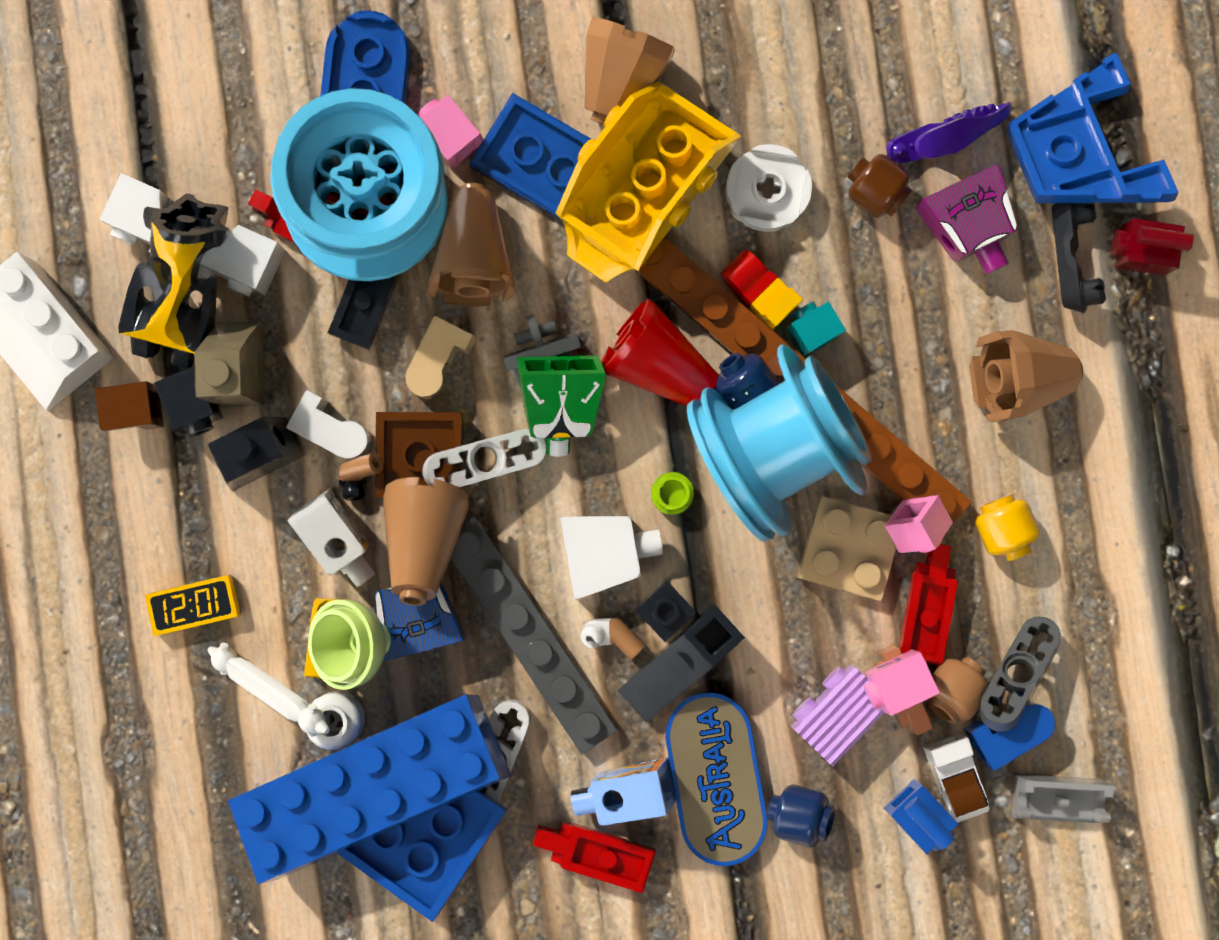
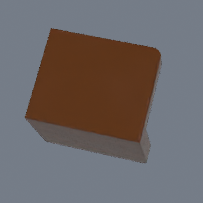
(129, 406)

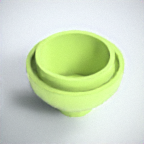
(347, 643)

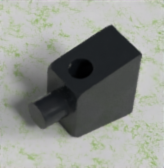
(255, 451)

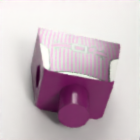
(972, 218)

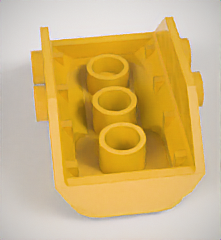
(640, 179)

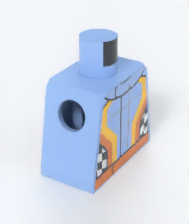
(645, 792)

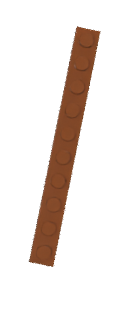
(745, 334)

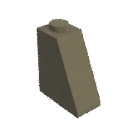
(231, 365)

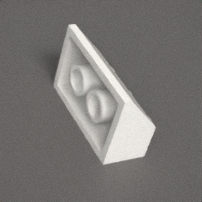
(44, 333)

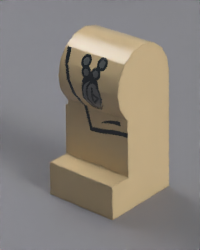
(434, 356)

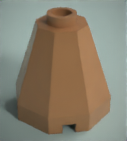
(620, 65)
(1021, 374)

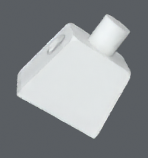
(605, 551)

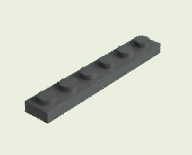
(530, 637)

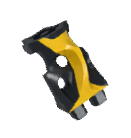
(173, 315)

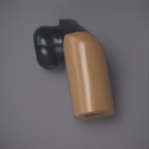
(354, 475)

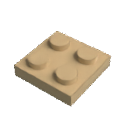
(848, 549)

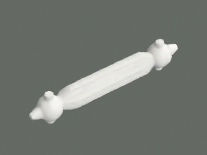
(268, 690)

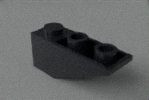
(681, 662)

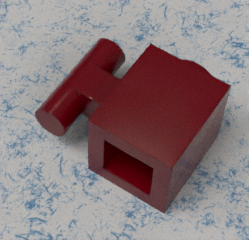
(1150, 246)

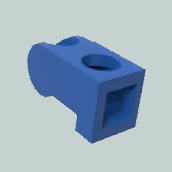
(1002, 747)

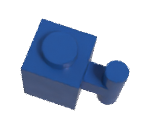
(922, 817)

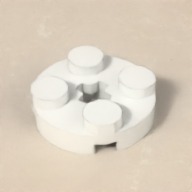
(788, 175)

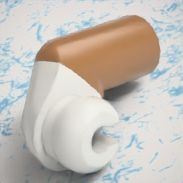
(609, 632)

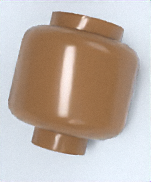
(960, 690)

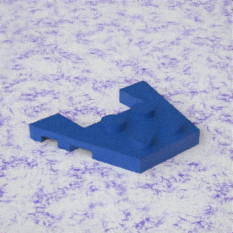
(1067, 151)

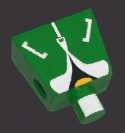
(560, 397)

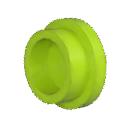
(672, 493)

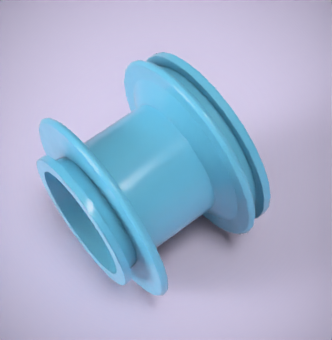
(325, 152)
(779, 443)

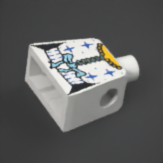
(328, 519)

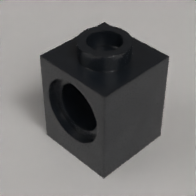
(182, 406)
(665, 610)

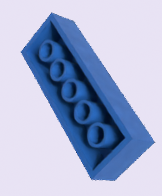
(368, 788)

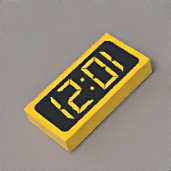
(192, 605)

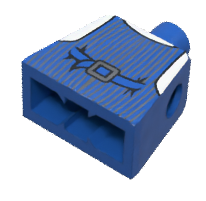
(418, 627)

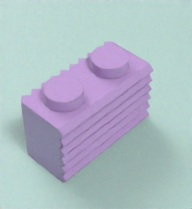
(837, 715)

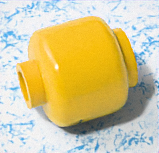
(1007, 527)

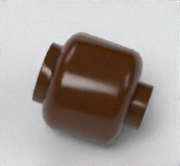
(879, 185)

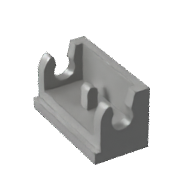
(1060, 798)

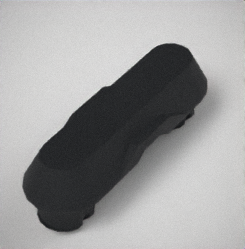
(1075, 292)

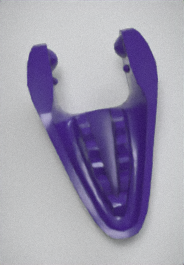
(947, 137)

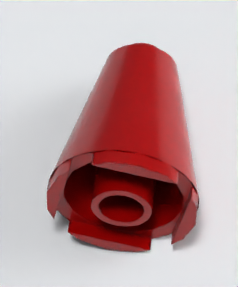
(658, 357)

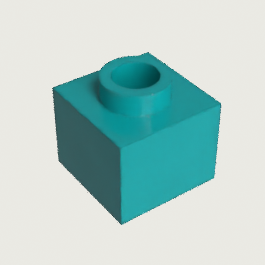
(815, 327)

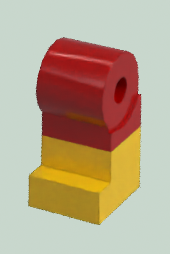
(760, 289)

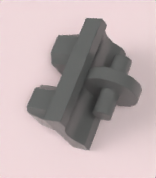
(560, 346)

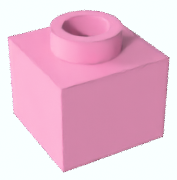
(919, 524)

